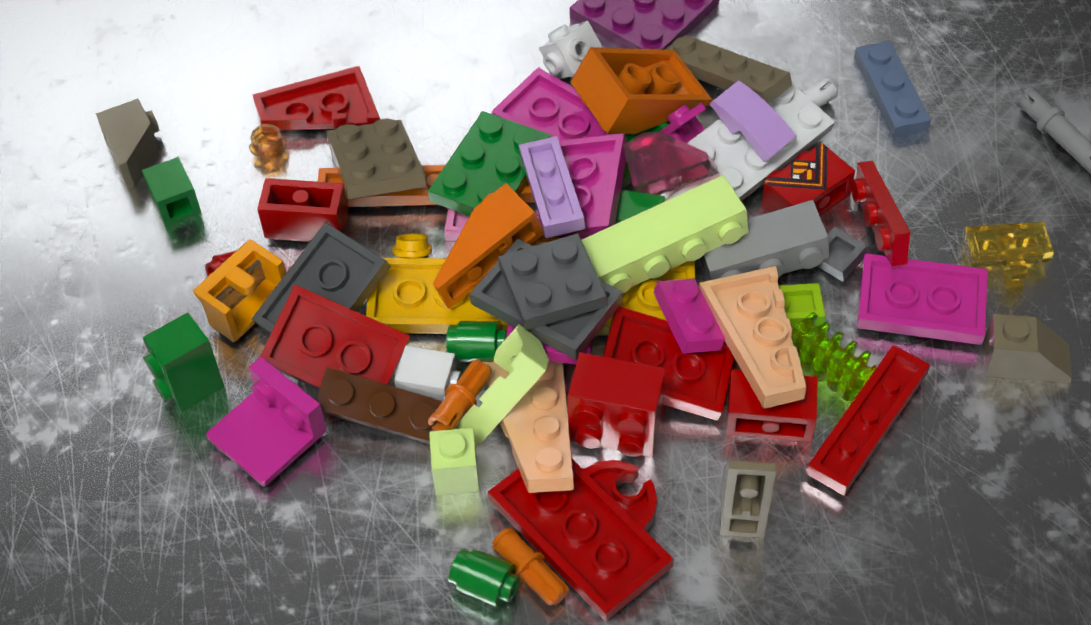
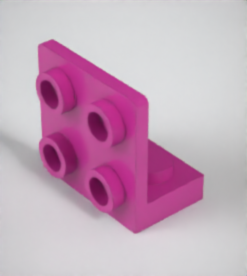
(269, 425)

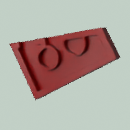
(319, 102)

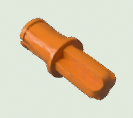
(460, 396)
(530, 566)

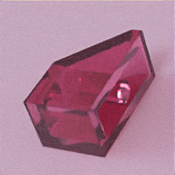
(665, 163)

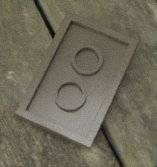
(375, 158)

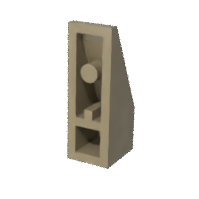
(746, 498)

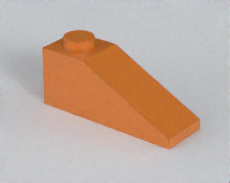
(486, 235)

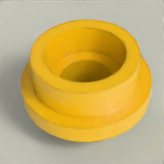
(411, 246)

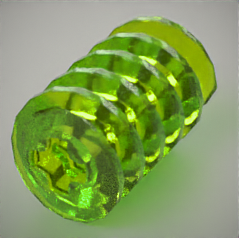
(830, 359)

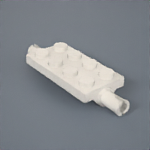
(740, 161)

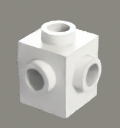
(568, 48)

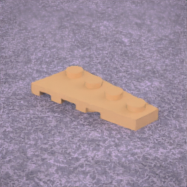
(758, 333)
(540, 431)

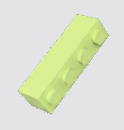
(667, 235)

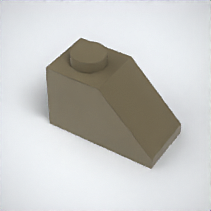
(129, 138)
(1025, 350)

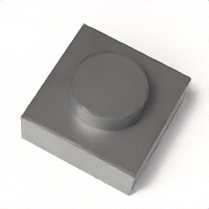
(844, 254)

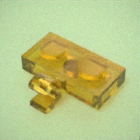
(1008, 246)

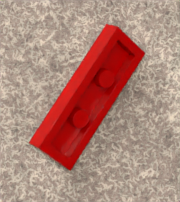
(881, 213)

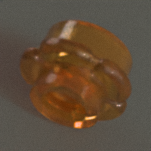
(267, 141)

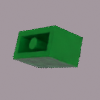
(182, 362)

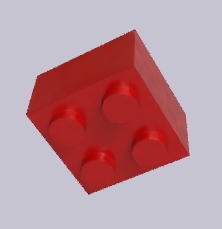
(615, 404)

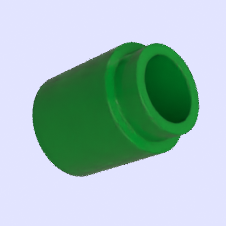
(475, 340)
(484, 576)

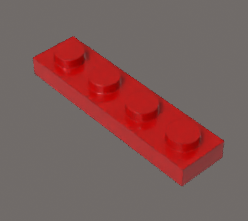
(867, 420)

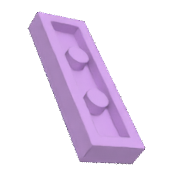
(551, 187)

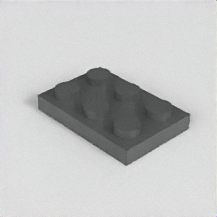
(331, 268)
(567, 335)

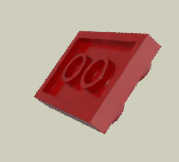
(324, 334)
(692, 380)

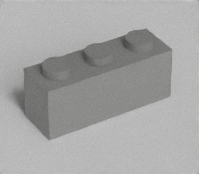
(782, 238)

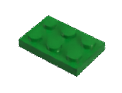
(484, 163)

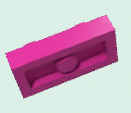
(689, 316)

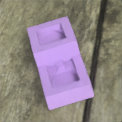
(759, 123)

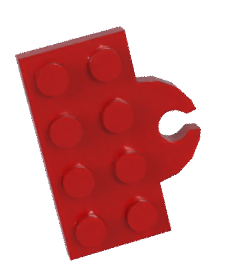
(591, 532)

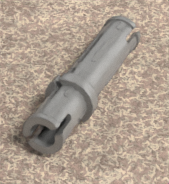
(1052, 121)

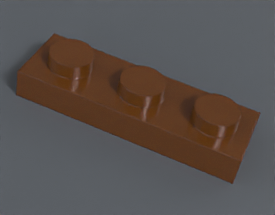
(377, 405)

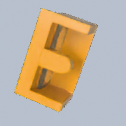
(239, 289)

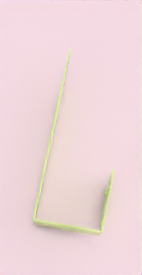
(504, 393)

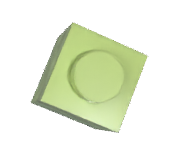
(454, 461)

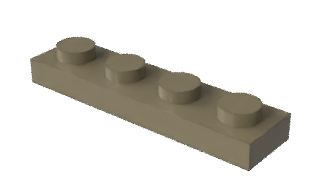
(726, 67)

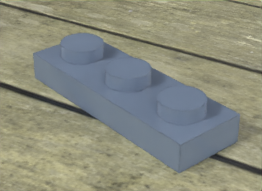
(892, 89)

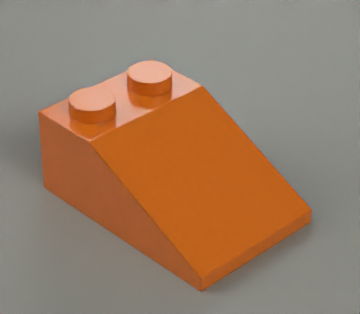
(635, 87)

